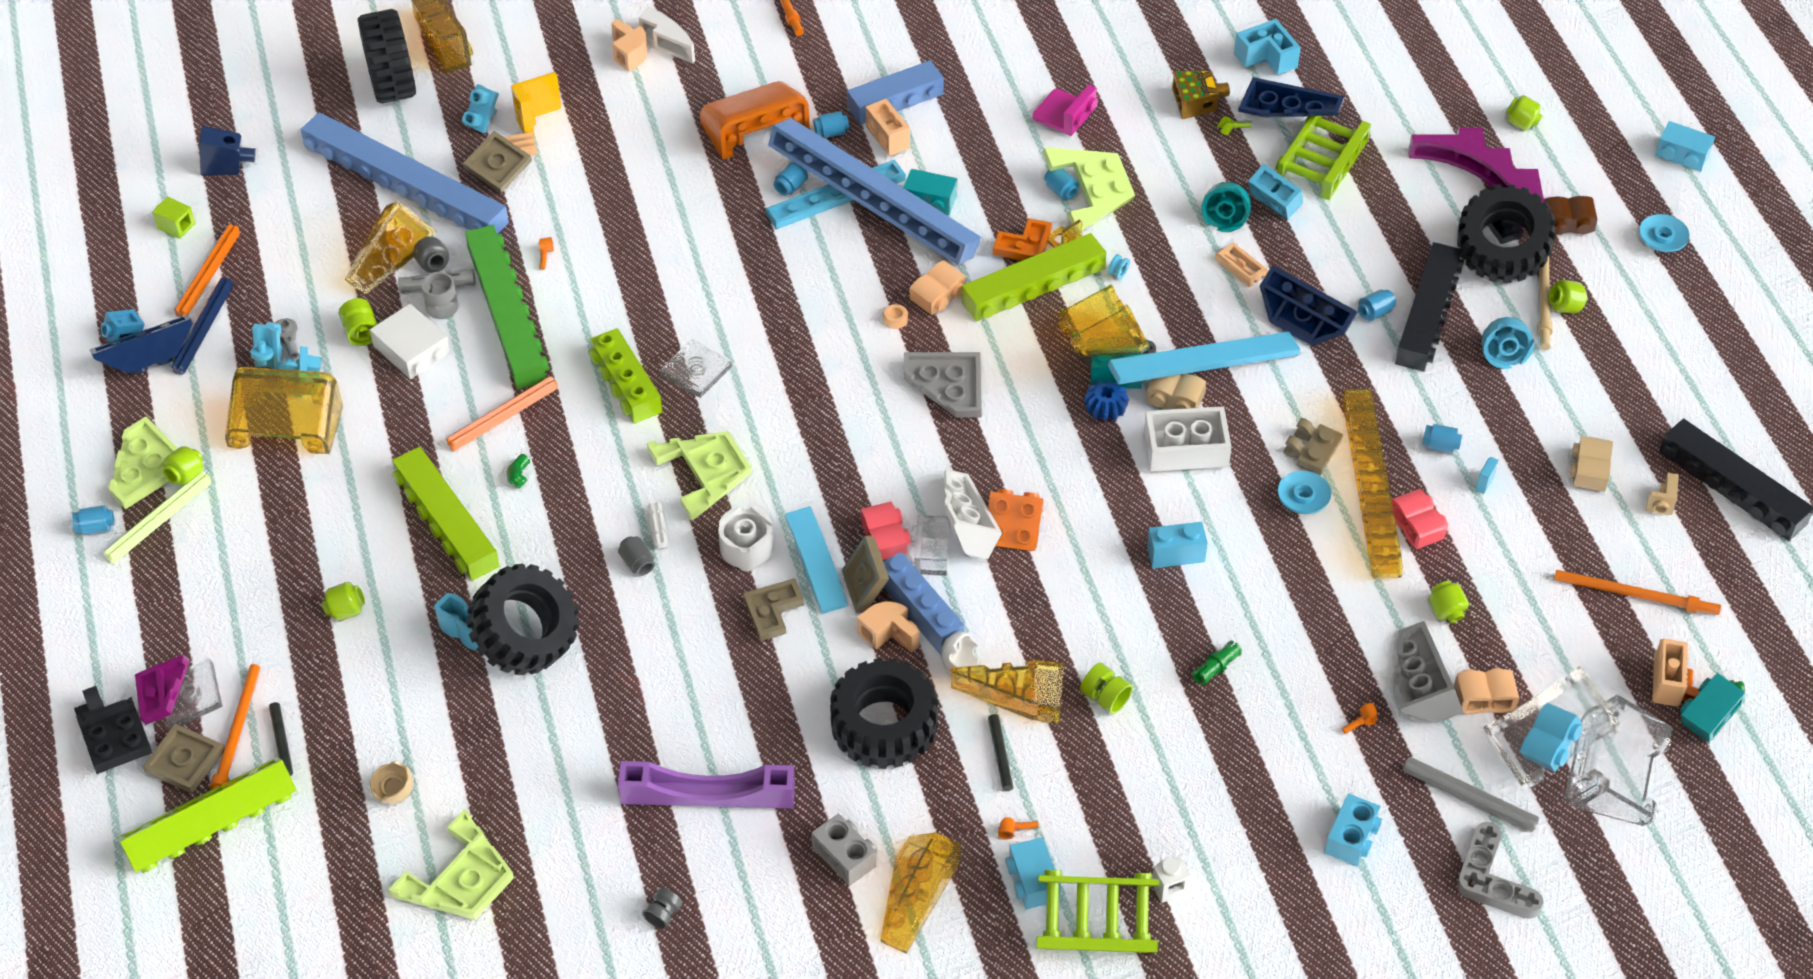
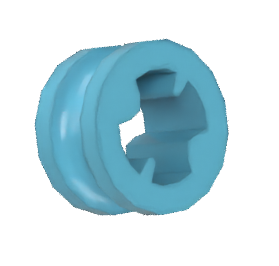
(1118, 266)

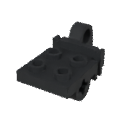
(111, 732)

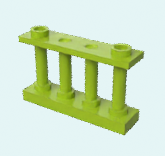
(1338, 166)
(1081, 937)

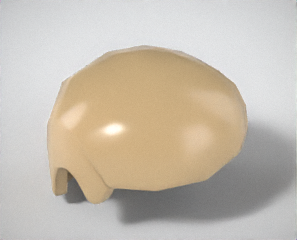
(392, 783)

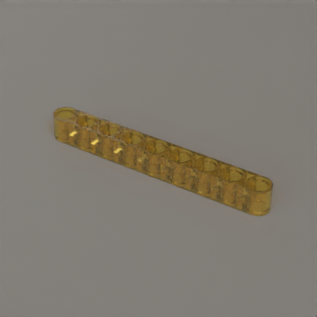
(1372, 484)

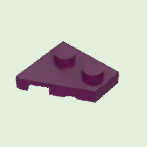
(159, 688)

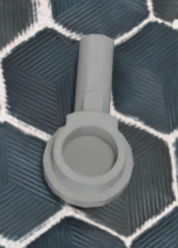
(288, 333)

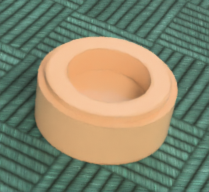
(895, 316)

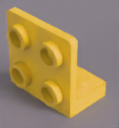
(535, 99)

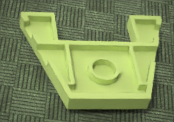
(1100, 178)
(713, 460)
(467, 882)

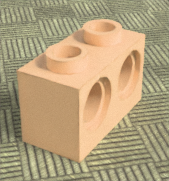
(887, 127)

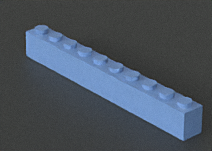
(402, 174)
(874, 191)

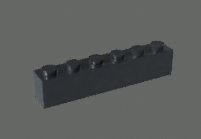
(1428, 307)
(1736, 479)

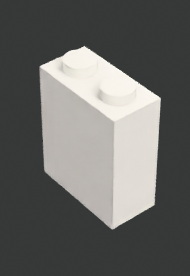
(410, 341)

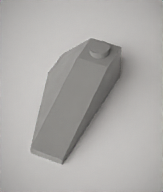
(1422, 679)

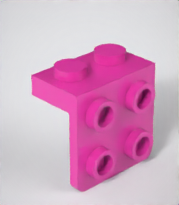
(1066, 111)

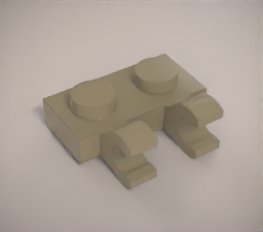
(1318, 450)

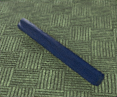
(202, 326)

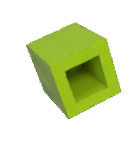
(173, 217)

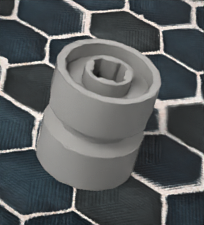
(439, 295)

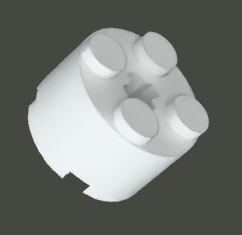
(745, 537)

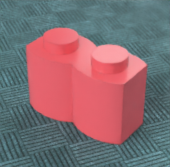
(1418, 518)
(885, 525)

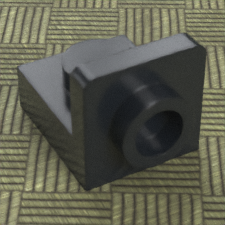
(1506, 231)

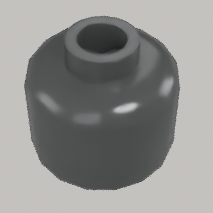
(431, 254)

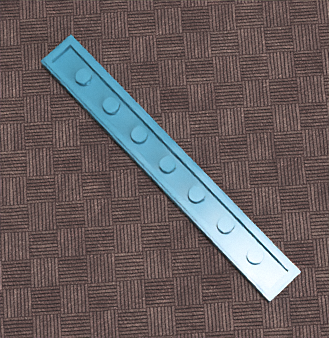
(1203, 357)

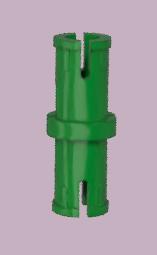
(1217, 662)

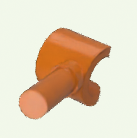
(546, 245)
(1691, 691)
(1368, 717)
(1008, 826)

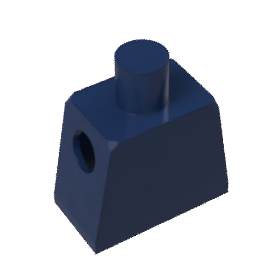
(222, 152)

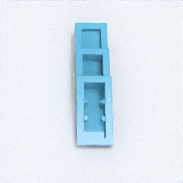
(816, 560)

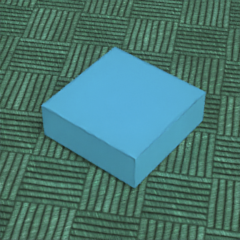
(1486, 475)

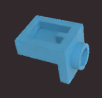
(121, 323)

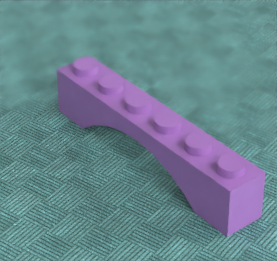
(759, 788)

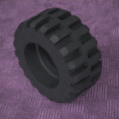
(386, 55)
(1510, 205)
(545, 597)
(884, 683)

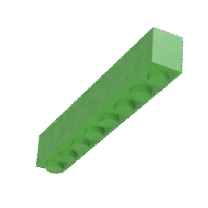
(506, 307)

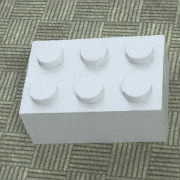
(1187, 438)

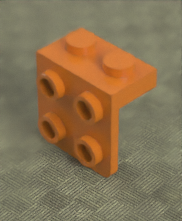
(1017, 518)

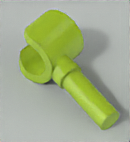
(1227, 124)

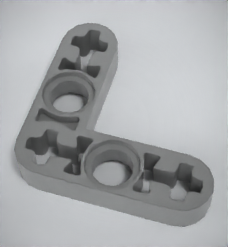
(1481, 876)

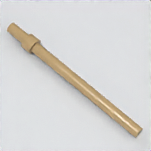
(1544, 326)

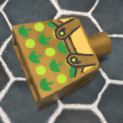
(1197, 92)

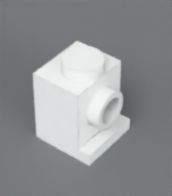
(1171, 872)

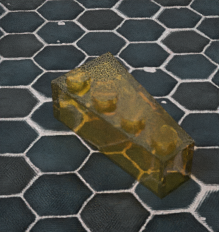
(443, 34)

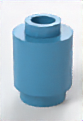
(831, 124)
(790, 179)
(1062, 183)
(1376, 304)
(1442, 438)
(93, 520)

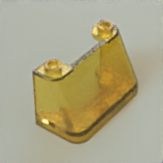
(1102, 326)
(283, 406)

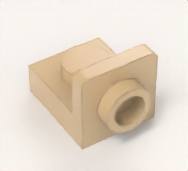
(1665, 499)

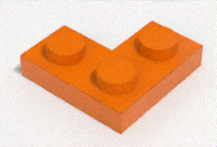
(1023, 246)

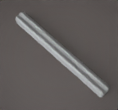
(1471, 794)

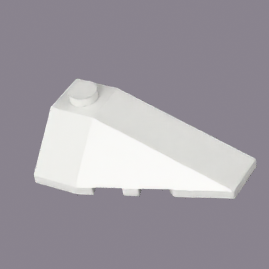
(969, 515)

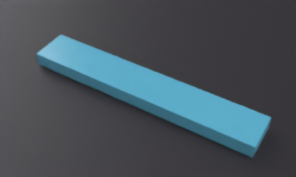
(822, 199)

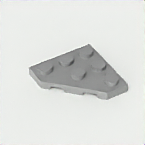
(948, 380)

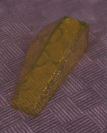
(387, 247)
(1025, 690)
(916, 885)

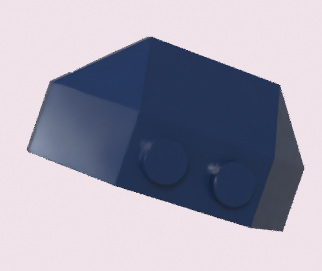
(1303, 309)
(145, 347)

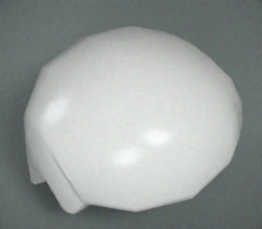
(959, 651)

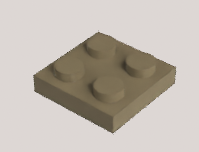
(497, 162)
(865, 574)
(183, 758)

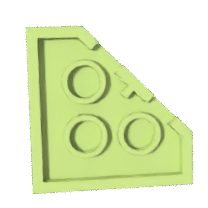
(140, 463)

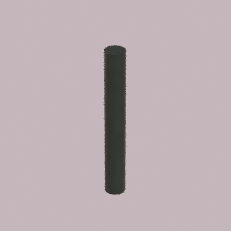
(280, 735)
(1000, 752)

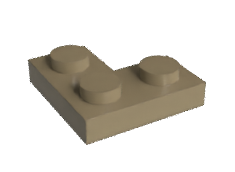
(767, 603)

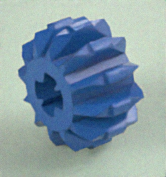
(1106, 400)

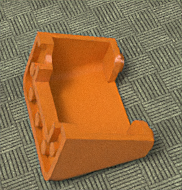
(751, 111)

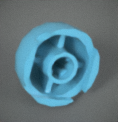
(1507, 342)

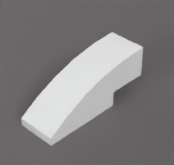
(667, 35)

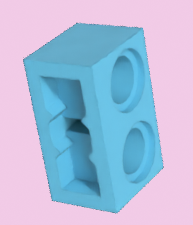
(1275, 191)
(1351, 829)

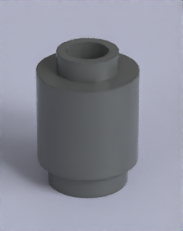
(636, 555)

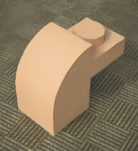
(629, 45)
(887, 621)

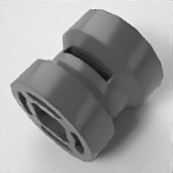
(661, 909)

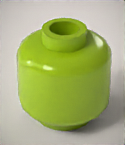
(1524, 112)
(1567, 296)
(183, 465)
(343, 601)
(1448, 601)

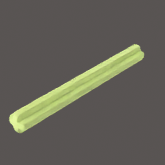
(156, 518)

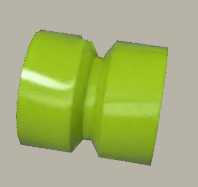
(357, 320)
(1106, 688)

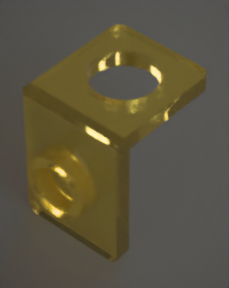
(1068, 234)

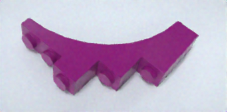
(1469, 153)

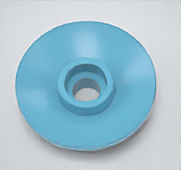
(1664, 233)
(1304, 484)

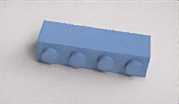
(900, 88)
(924, 604)

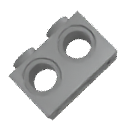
(839, 852)

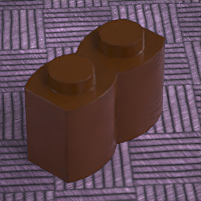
(1573, 214)

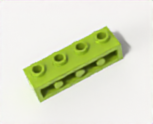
(625, 376)

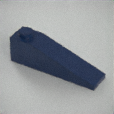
(1283, 100)

